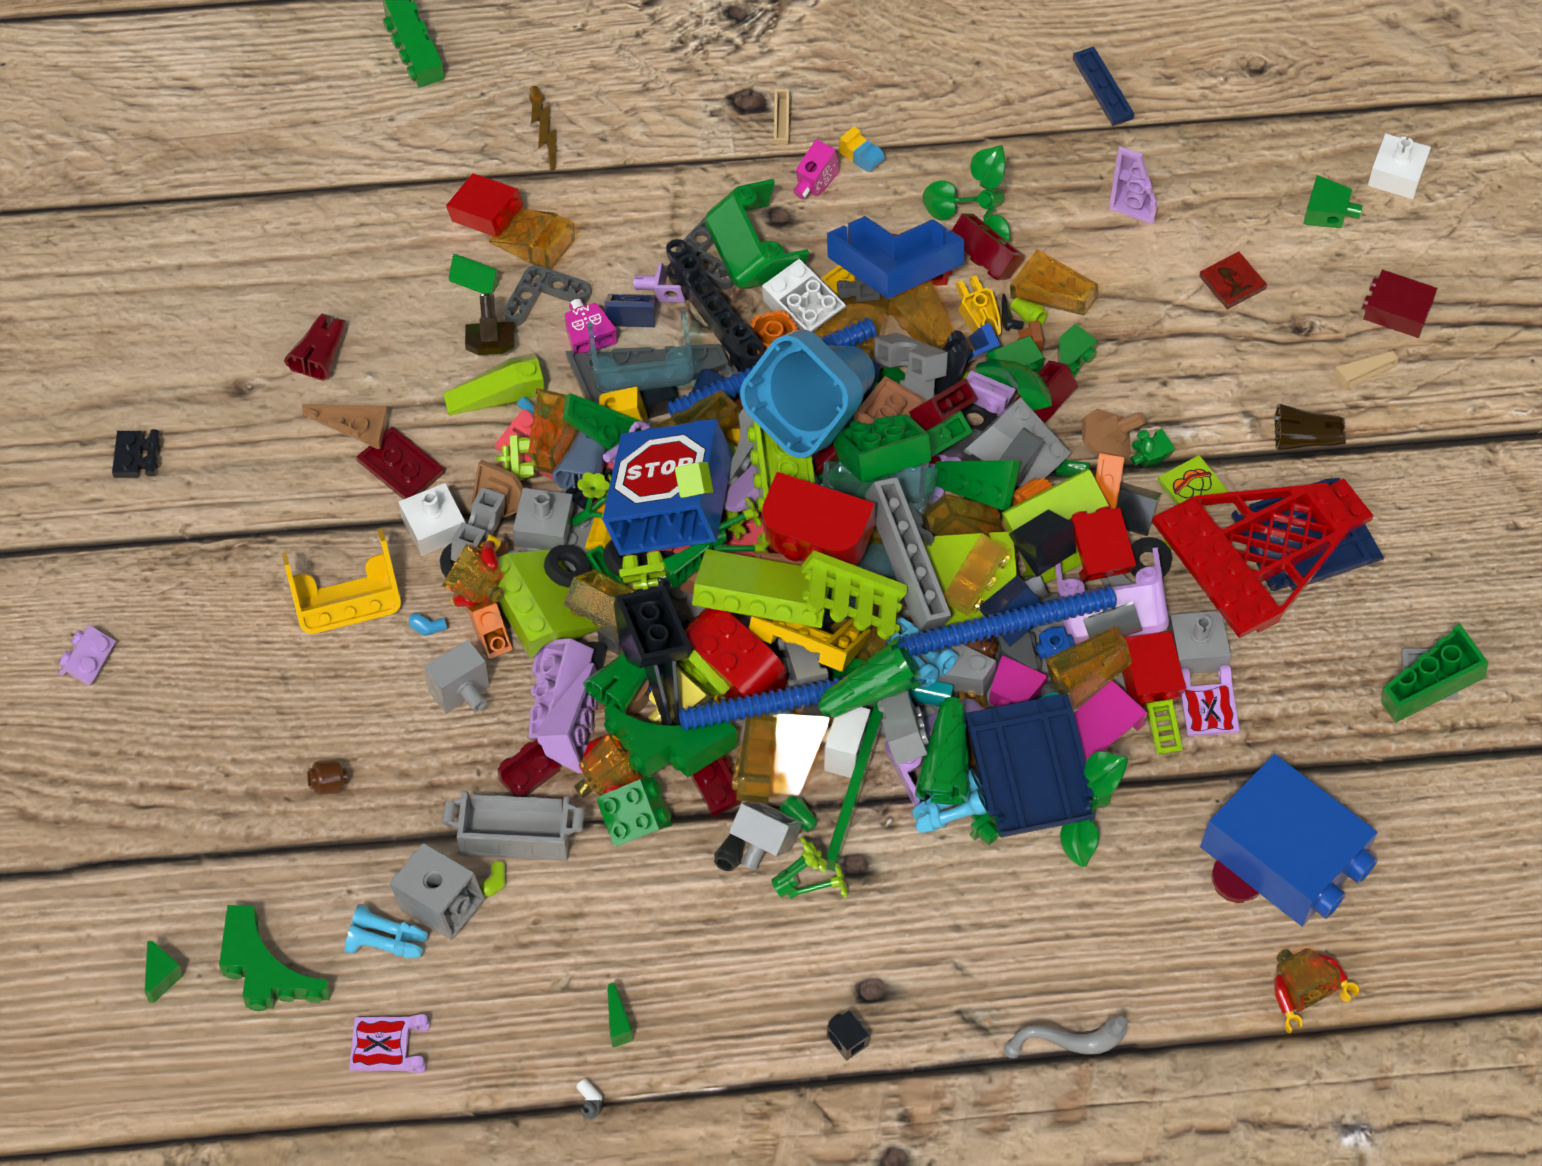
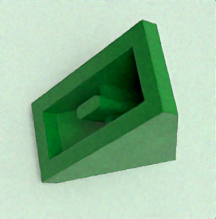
(160, 973)

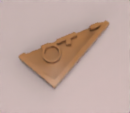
(356, 421)

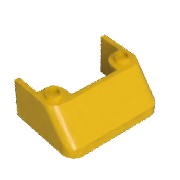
(348, 601)

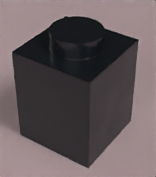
(656, 400)

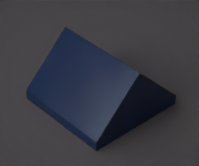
(631, 310)
(1010, 596)

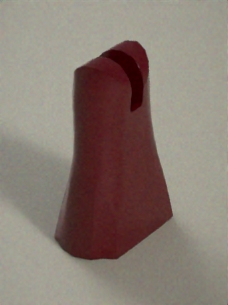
(317, 349)

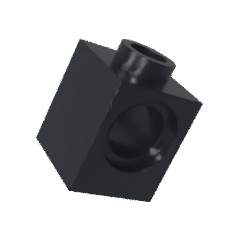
(847, 1034)

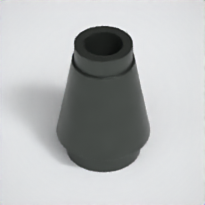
(729, 853)

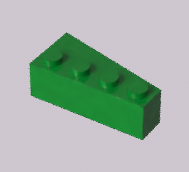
(413, 41)
(1435, 675)

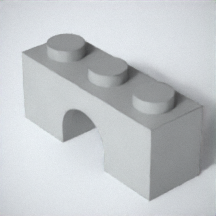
(922, 359)
(484, 519)

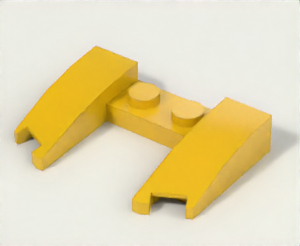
(835, 650)

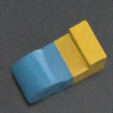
(860, 150)

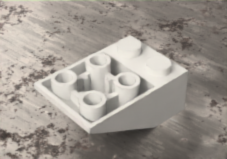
(801, 295)

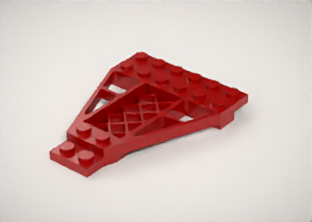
(1223, 569)

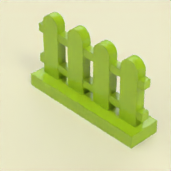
(855, 581)

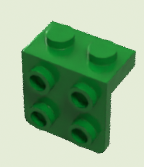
(634, 811)

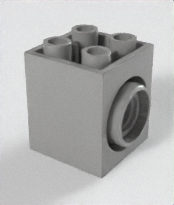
(436, 891)

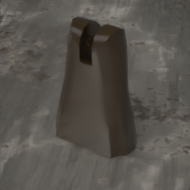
(1303, 428)

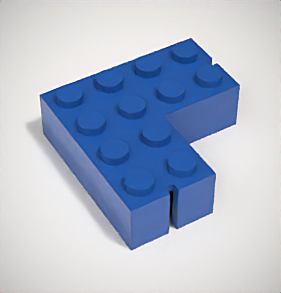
(895, 262)

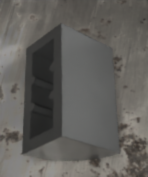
(1121, 616)

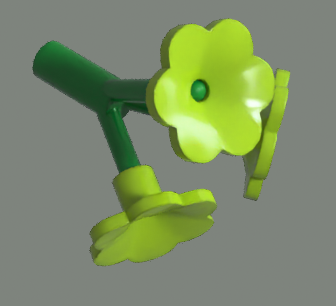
(592, 486)

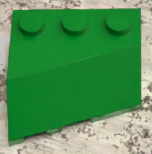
(882, 446)

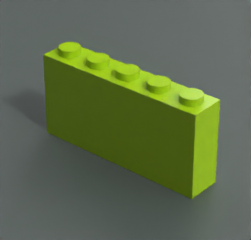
(754, 588)

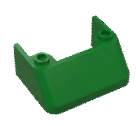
(742, 253)

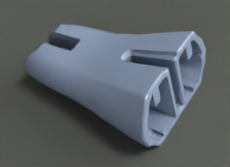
(582, 457)

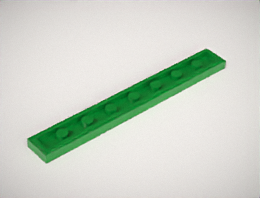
(854, 788)

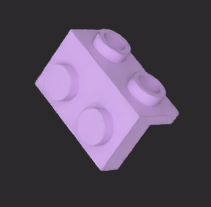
(990, 393)
(86, 655)

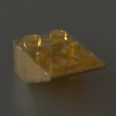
(537, 237)

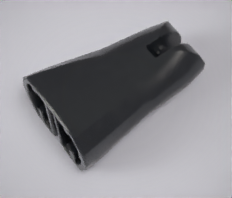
(956, 359)

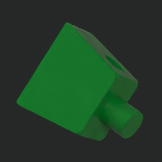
(1330, 204)

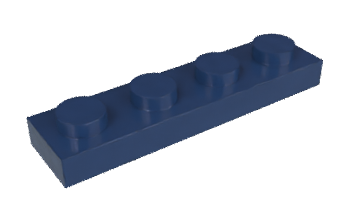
(1103, 86)

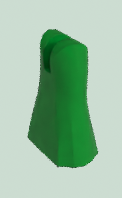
(616, 683)

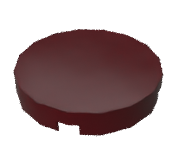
(1230, 885)

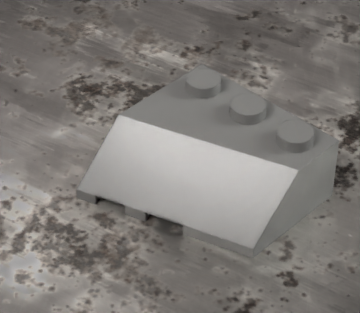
(1005, 427)

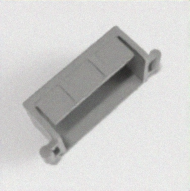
(514, 826)

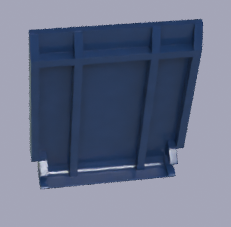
(1352, 553)
(1031, 765)

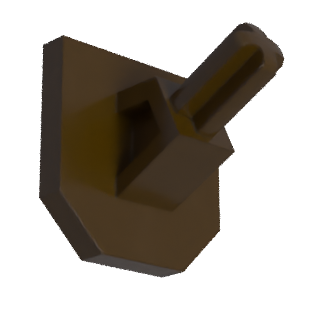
(489, 335)

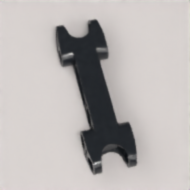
(732, 333)

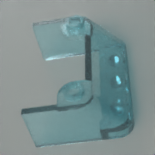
(674, 371)
(916, 483)

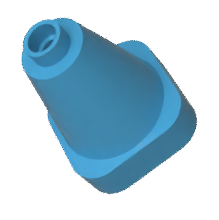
(806, 390)

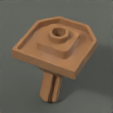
(1109, 432)
(501, 481)

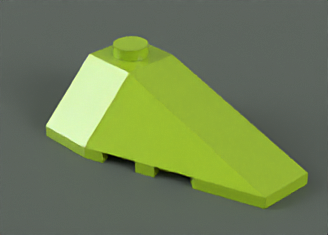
(497, 386)

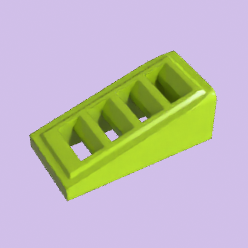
(1160, 706)

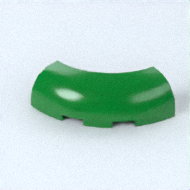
(1026, 380)

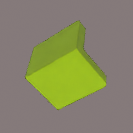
(694, 479)

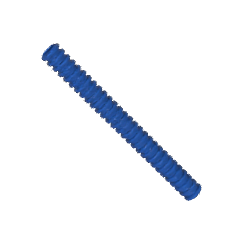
(732, 385)
(1008, 621)
(754, 705)

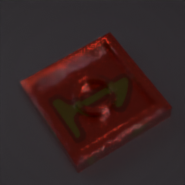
(1233, 280)

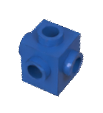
(1053, 641)

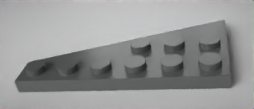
(704, 356)

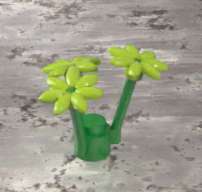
(733, 524)
(786, 880)

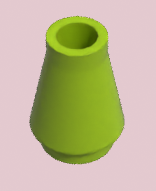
(1028, 310)

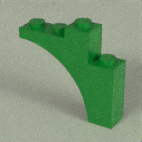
(658, 745)
(265, 977)

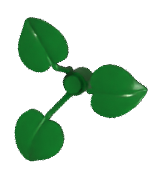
(989, 168)
(1104, 773)

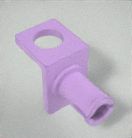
(658, 284)

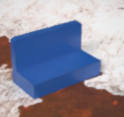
(983, 341)

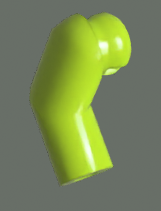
(495, 882)

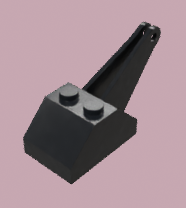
(653, 636)

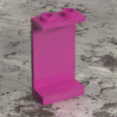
(1107, 718)

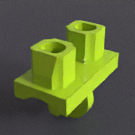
(518, 446)
(643, 576)

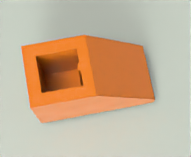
(489, 629)

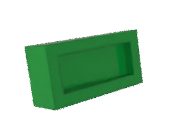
(1070, 468)

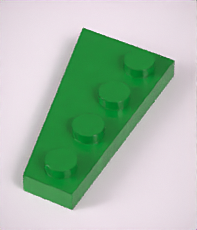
(596, 420)
(980, 480)

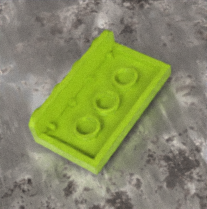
(771, 458)

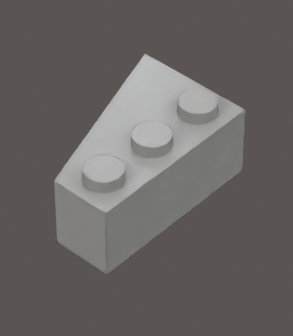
(801, 664)
(970, 673)
(903, 727)

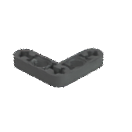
(704, 257)
(543, 285)

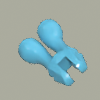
(939, 662)
(931, 815)
(365, 919)

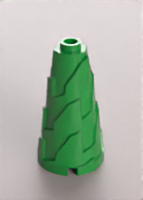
(881, 676)
(946, 763)

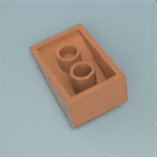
(887, 400)

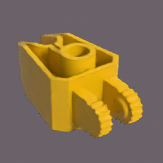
(978, 307)

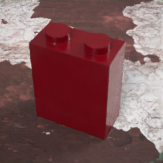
(1399, 303)

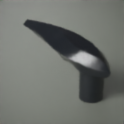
(1007, 320)

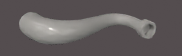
(1093, 1043)

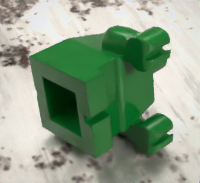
(1153, 449)

